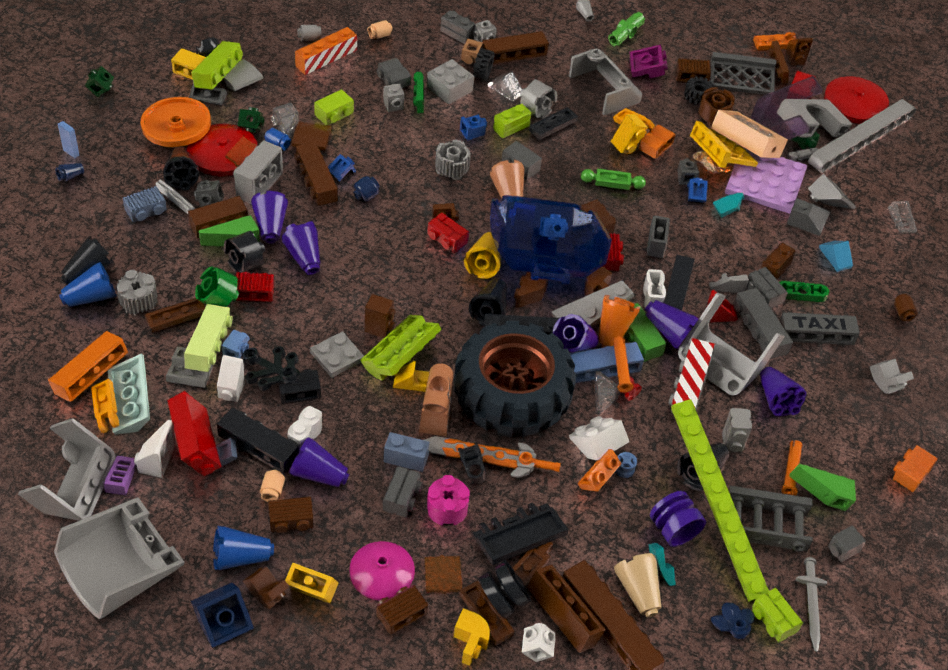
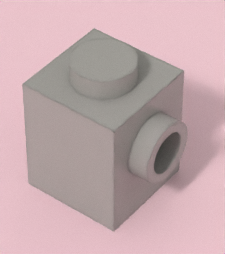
(393, 97)

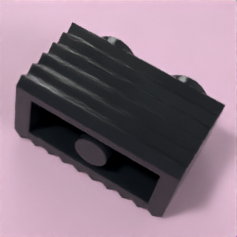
(306, 388)

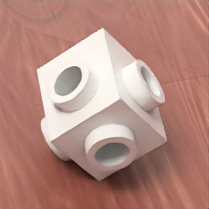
(538, 642)

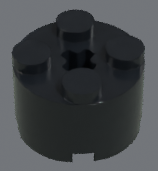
(244, 252)

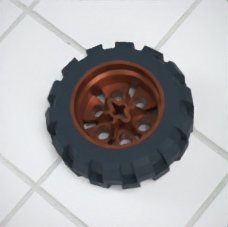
(524, 358)

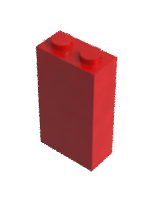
(194, 433)

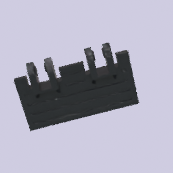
(520, 533)

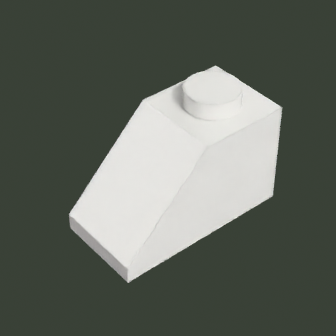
(231, 378)

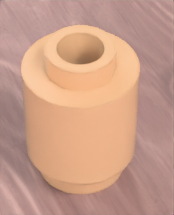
(380, 30)
(272, 485)

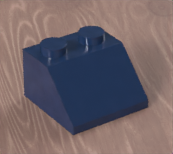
(222, 614)

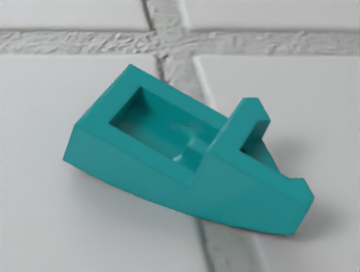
(728, 204)
(664, 569)

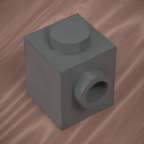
(846, 543)

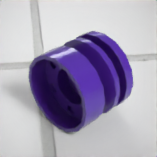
(677, 518)

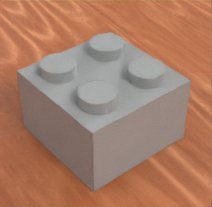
(450, 81)

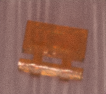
(709, 163)

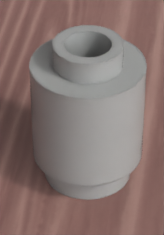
(309, 32)

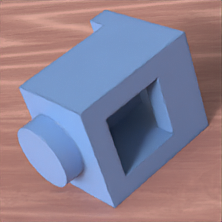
(235, 344)

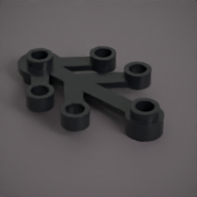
(287, 375)

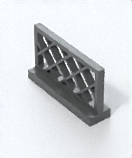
(742, 64)

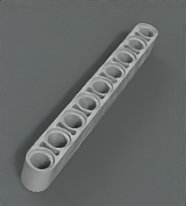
(861, 135)

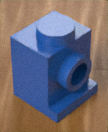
(473, 126)

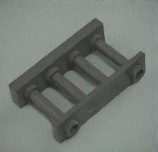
(779, 504)

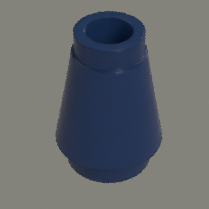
(68, 171)

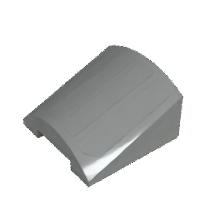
(114, 556)

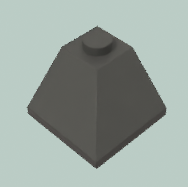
(808, 217)

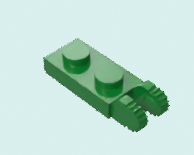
(418, 100)

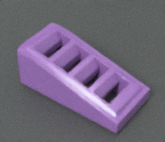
(120, 487)

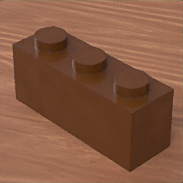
(217, 214)

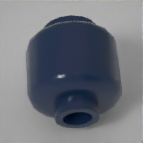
(366, 188)

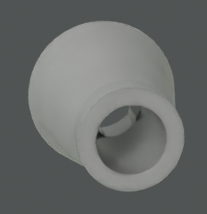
(585, 9)

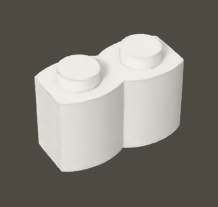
(653, 286)
(307, 426)

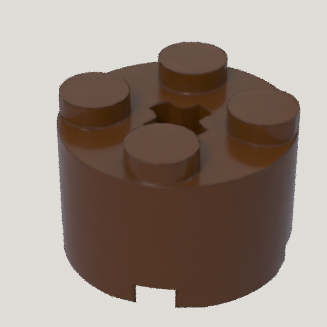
(713, 101)

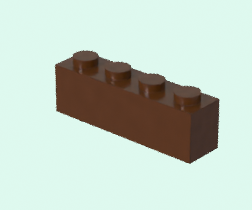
(517, 47)
(316, 174)
(565, 608)

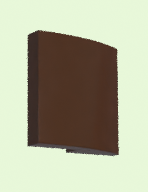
(310, 133)

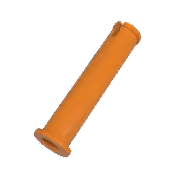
(622, 365)
(793, 460)

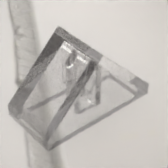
(507, 86)
(605, 392)

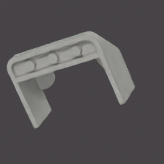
(625, 93)
(84, 479)

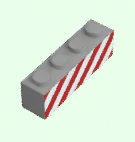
(693, 372)

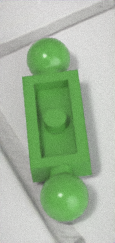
(613, 179)

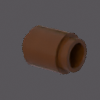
(905, 307)

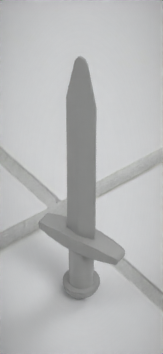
(812, 596)

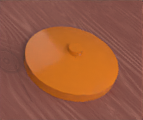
(175, 121)

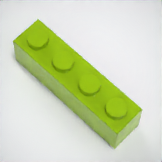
(217, 65)

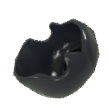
(207, 46)

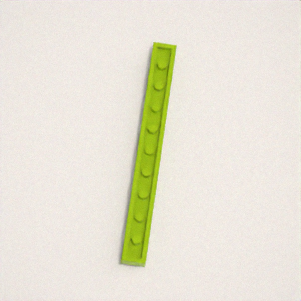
(720, 500)

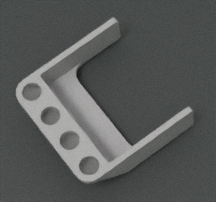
(728, 367)

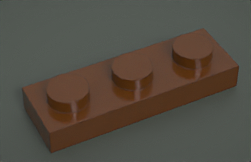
(781, 67)
(174, 314)
(478, 602)

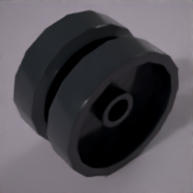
(504, 589)

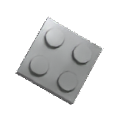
(336, 354)

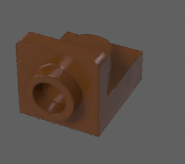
(447, 209)

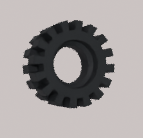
(483, 64)
(695, 89)

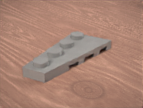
(591, 306)

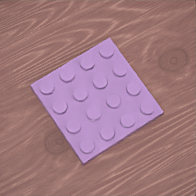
(770, 183)

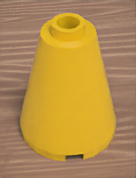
(483, 258)

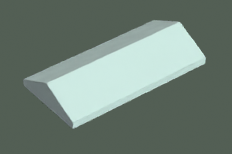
(130, 394)

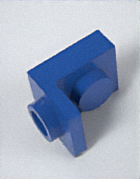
(341, 167)
(697, 190)

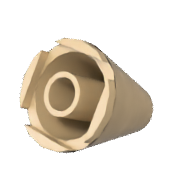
(641, 582)

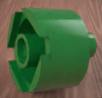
(217, 287)

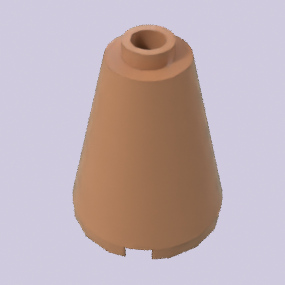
(508, 178)

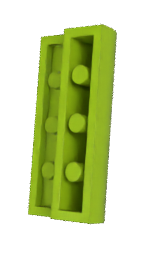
(399, 346)

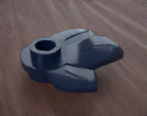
(734, 620)

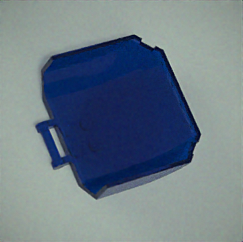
(517, 238)

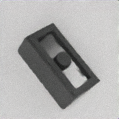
(213, 96)

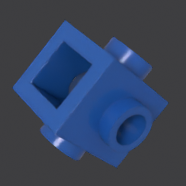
(553, 226)

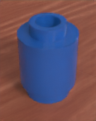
(278, 138)

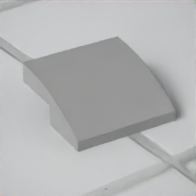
(242, 75)
(179, 374)

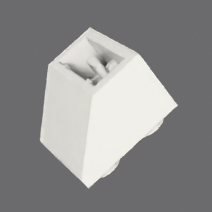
(599, 436)

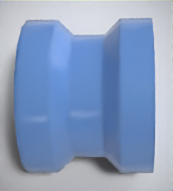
(626, 459)

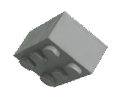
(258, 171)

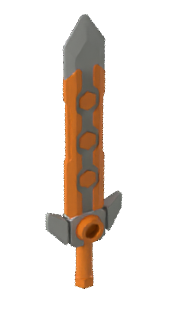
(522, 461)

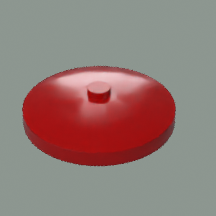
(856, 98)
(212, 148)

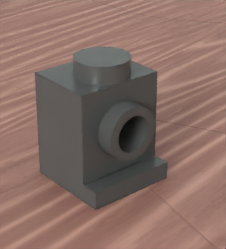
(687, 167)

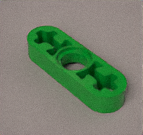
(814, 292)

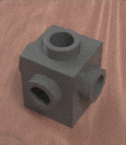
(208, 192)

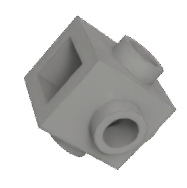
(484, 31)

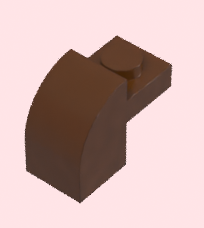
(597, 280)
(266, 587)

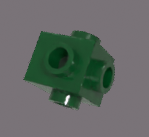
(99, 81)
(245, 117)

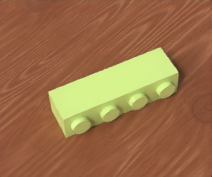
(207, 338)

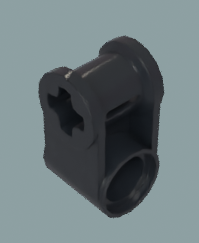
(473, 460)

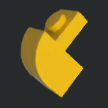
(473, 630)

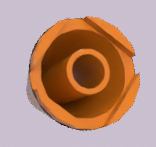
(615, 319)

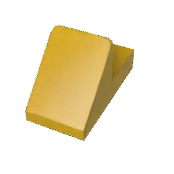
(411, 379)

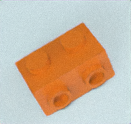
(600, 472)

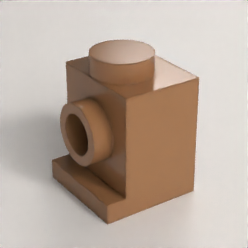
(469, 55)

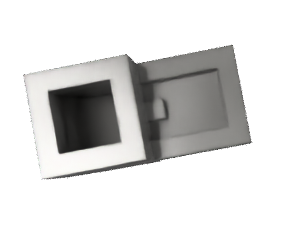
(888, 377)

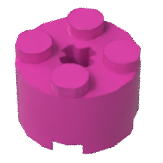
(448, 500)

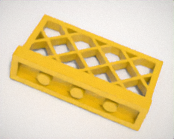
(720, 147)

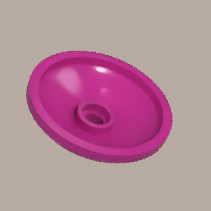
(378, 579)

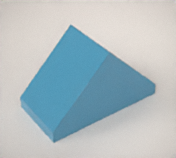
(838, 254)

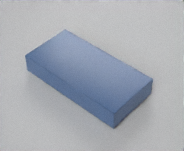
(68, 139)

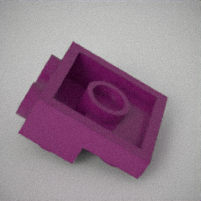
(648, 61)

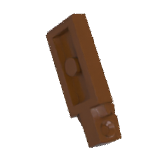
(533, 560)

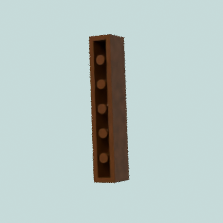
(620, 628)

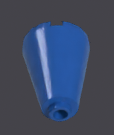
(88, 287)
(239, 548)

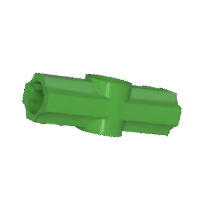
(626, 29)

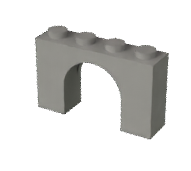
(815, 113)

